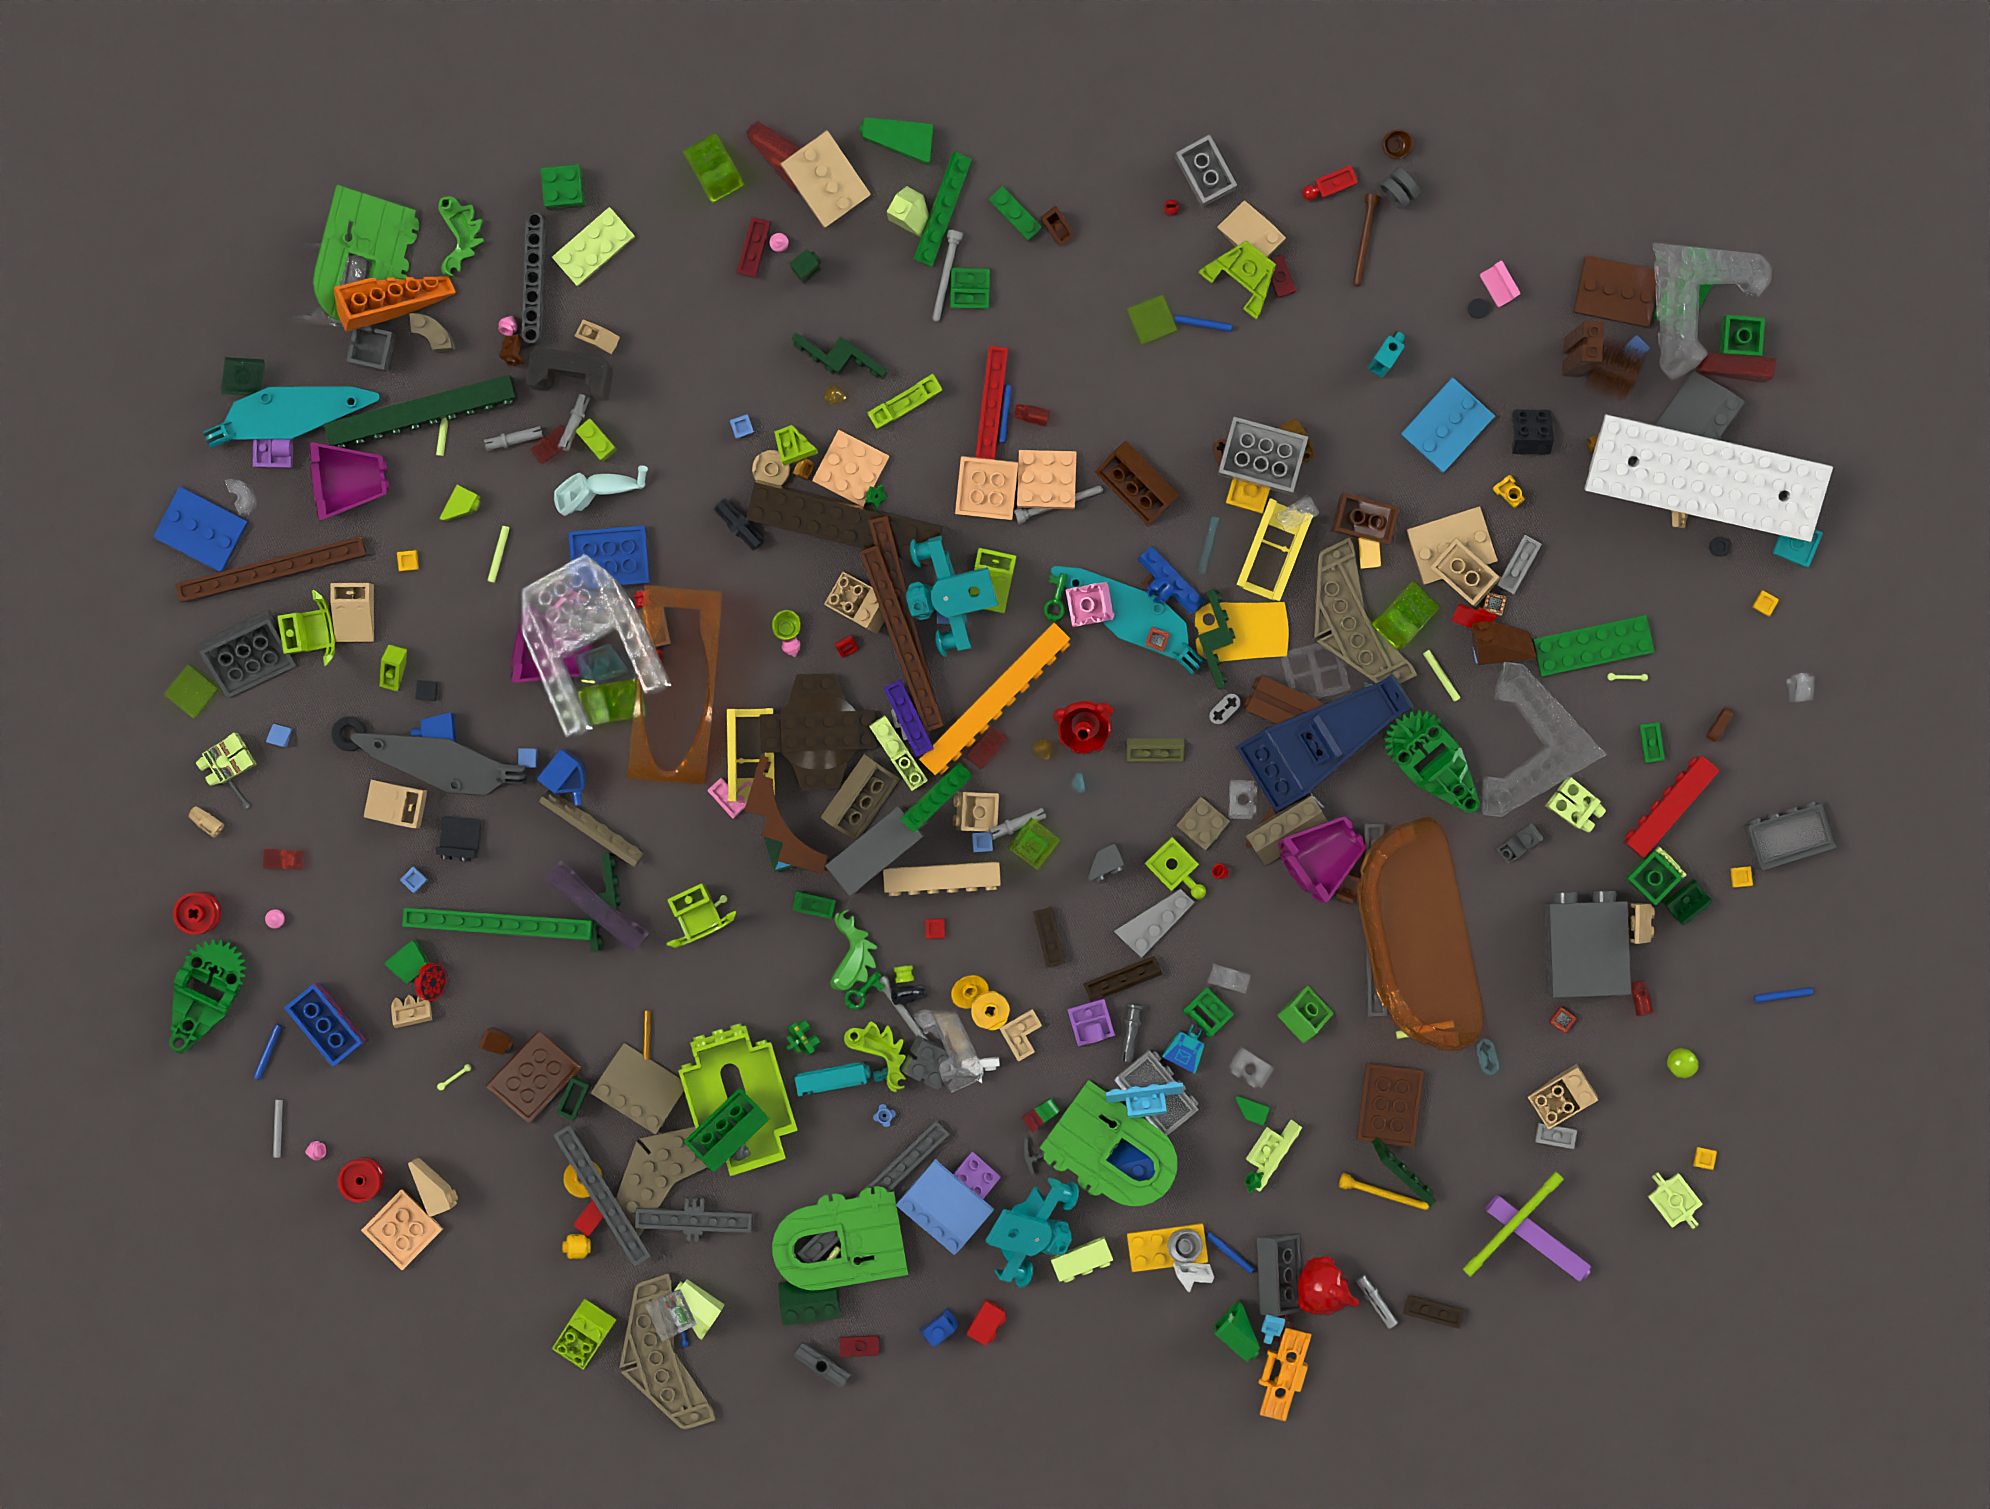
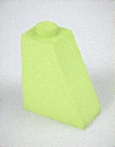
(909, 211)
(702, 1305)

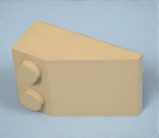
(1250, 225)
(1465, 572)
(1640, 922)
(434, 1191)

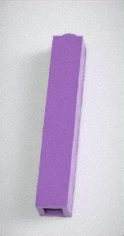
(1540, 1239)

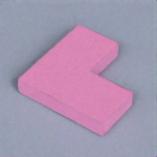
(720, 794)

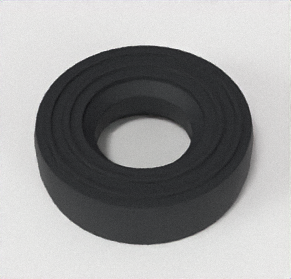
(337, 732)

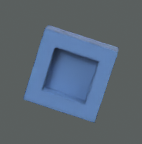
(742, 426)
(982, 842)
(413, 879)

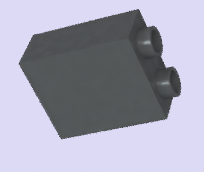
(874, 851)
(1587, 945)

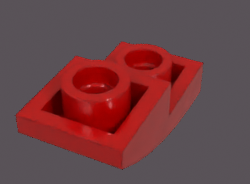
(1466, 615)
(588, 1219)

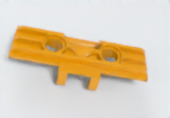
(1290, 1376)

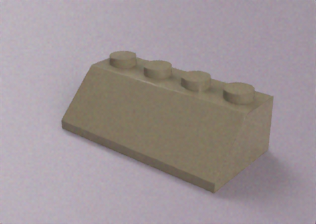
(860, 798)
(1292, 820)

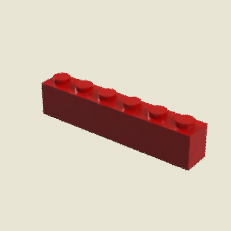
(1670, 806)

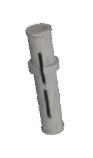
(577, 415)
(513, 438)
(1016, 824)
(1372, 1295)

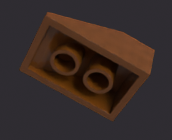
(1365, 519)
(1500, 643)

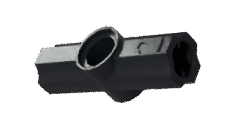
(738, 524)

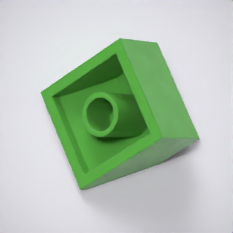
(1305, 1014)

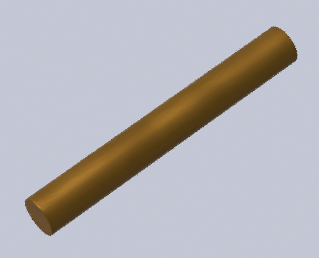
(647, 1035)

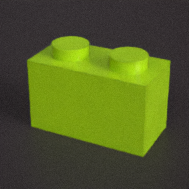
(596, 440)

